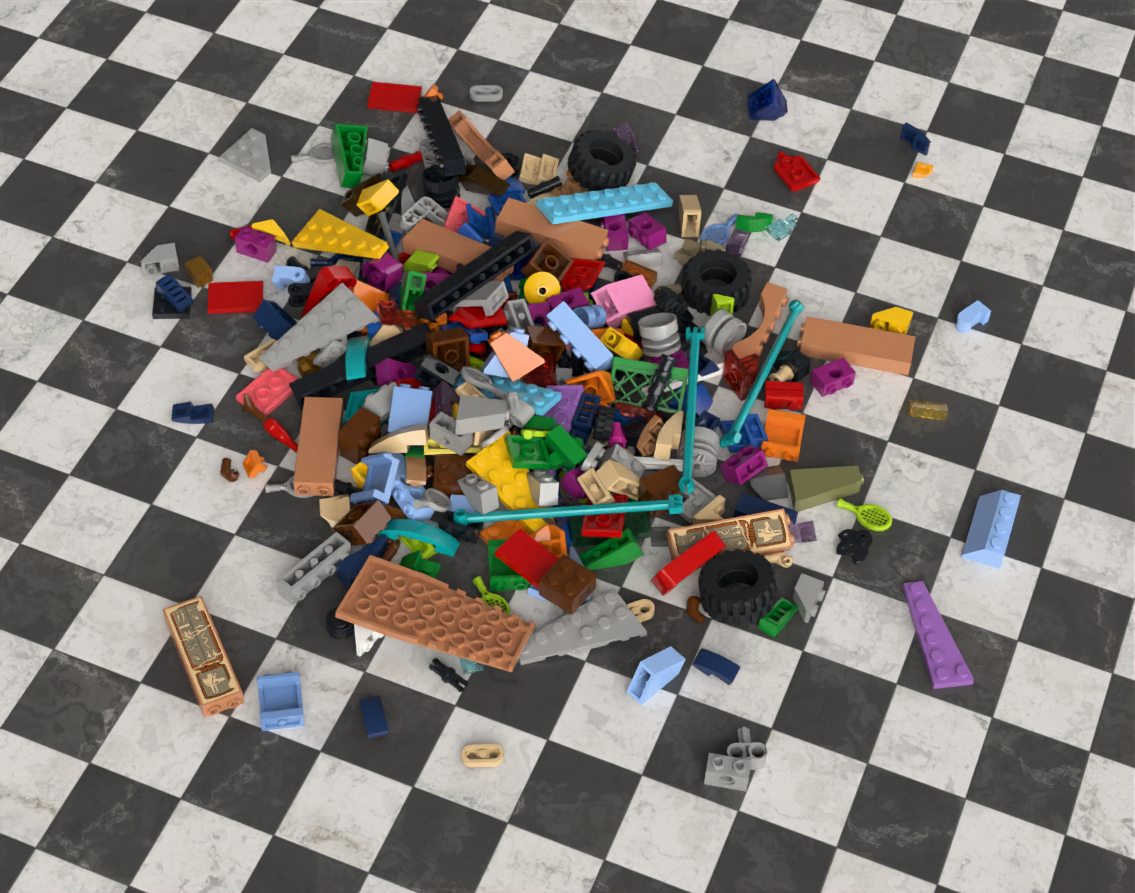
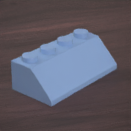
(580, 338)
(991, 528)

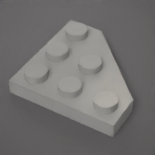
(249, 156)

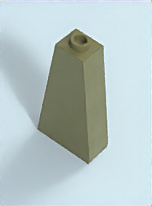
(822, 485)

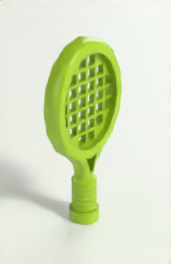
(529, 432)
(858, 511)
(478, 581)

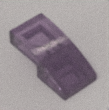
(803, 531)

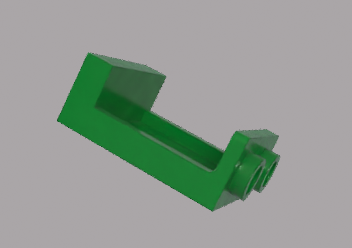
(500, 574)

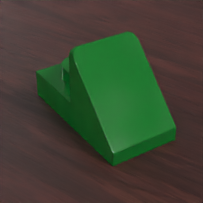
(415, 562)

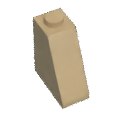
(689, 215)

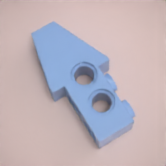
(407, 494)

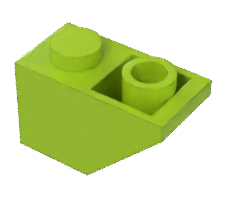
(421, 262)

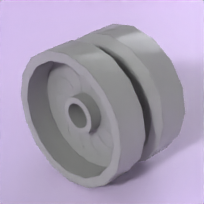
(723, 332)

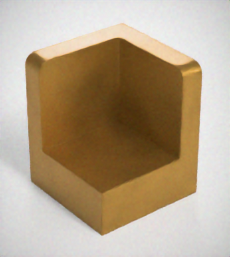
(199, 271)
(305, 364)

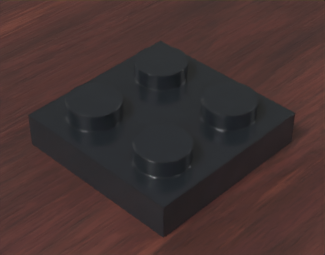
(164, 310)

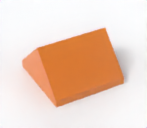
(596, 383)

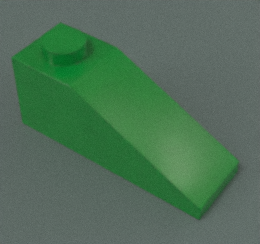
(411, 288)
(612, 552)

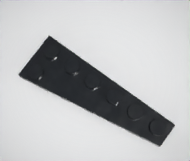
(373, 224)

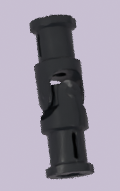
(658, 384)

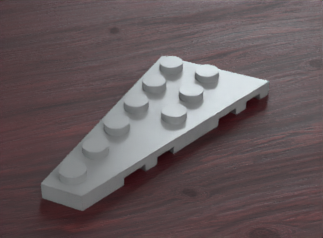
(330, 319)
(589, 627)

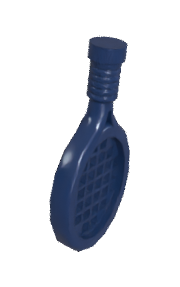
(330, 262)

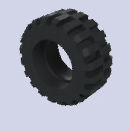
(604, 147)
(717, 266)
(737, 606)

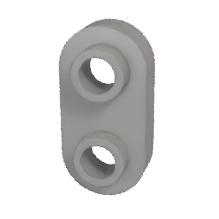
(486, 93)
(596, 453)

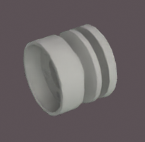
(659, 334)
(704, 452)

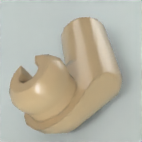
(779, 558)

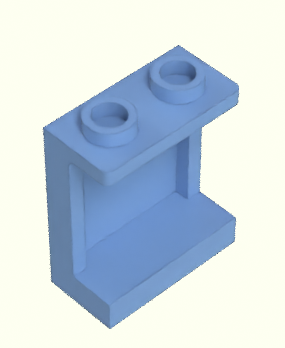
(409, 407)
(379, 478)
(280, 701)

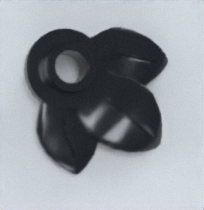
(852, 545)

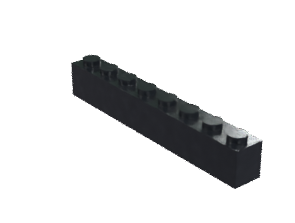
(441, 136)
(474, 275)
(333, 380)

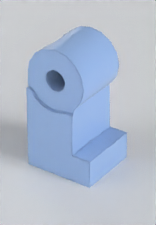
(287, 275)
(971, 316)

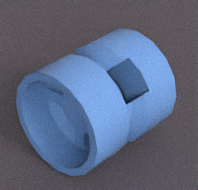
(592, 315)

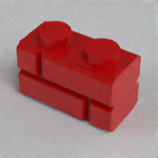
(783, 395)

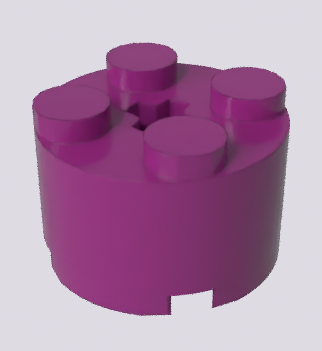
(383, 272)

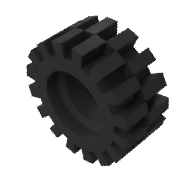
(670, 301)
(603, 423)

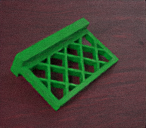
(646, 368)

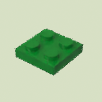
(527, 452)

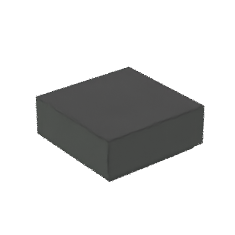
(658, 536)

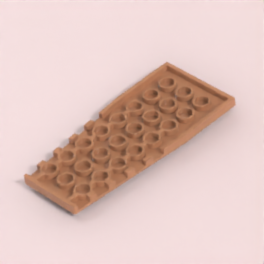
(432, 615)

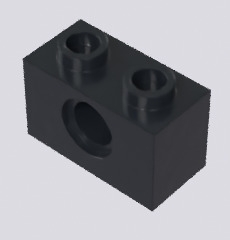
(435, 371)

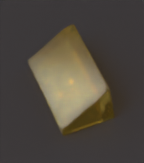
(928, 410)

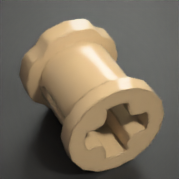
(782, 375)

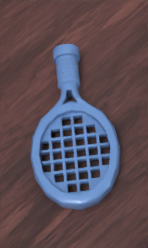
(719, 227)

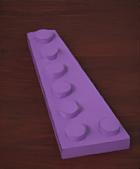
(565, 409)
(938, 648)

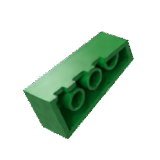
(349, 151)

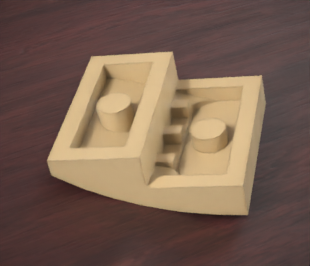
(538, 169)

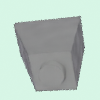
(480, 414)

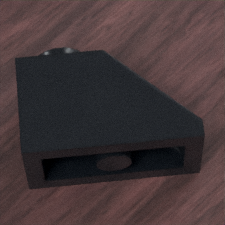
(796, 361)

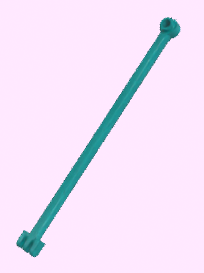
(694, 338)
(734, 436)
(674, 505)

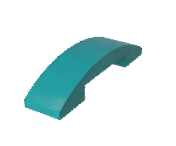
(356, 356)
(423, 532)

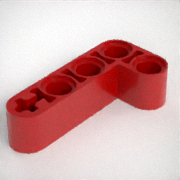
(326, 282)
(688, 563)

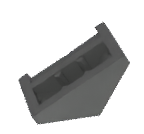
(770, 483)

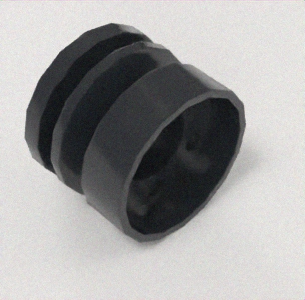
(439, 187)

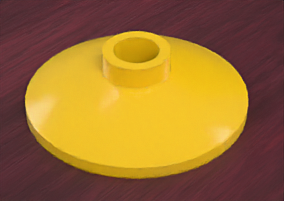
(537, 281)

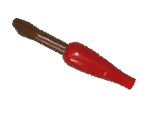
(271, 425)

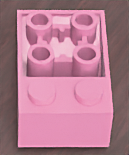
(624, 298)

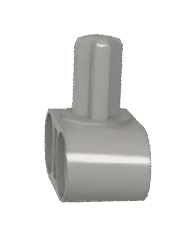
(519, 410)
(746, 749)

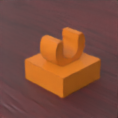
(433, 91)
(253, 464)

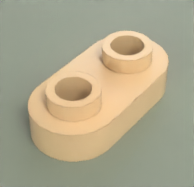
(642, 605)
(482, 755)

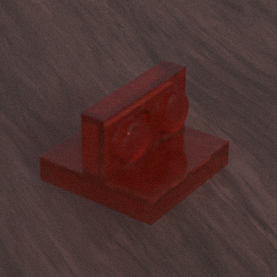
(740, 372)
(544, 374)

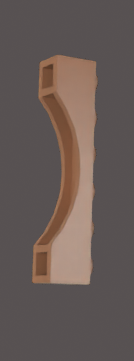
(481, 148)
(771, 303)

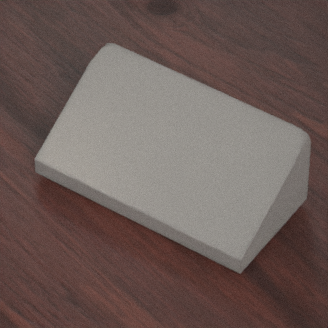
(645, 257)

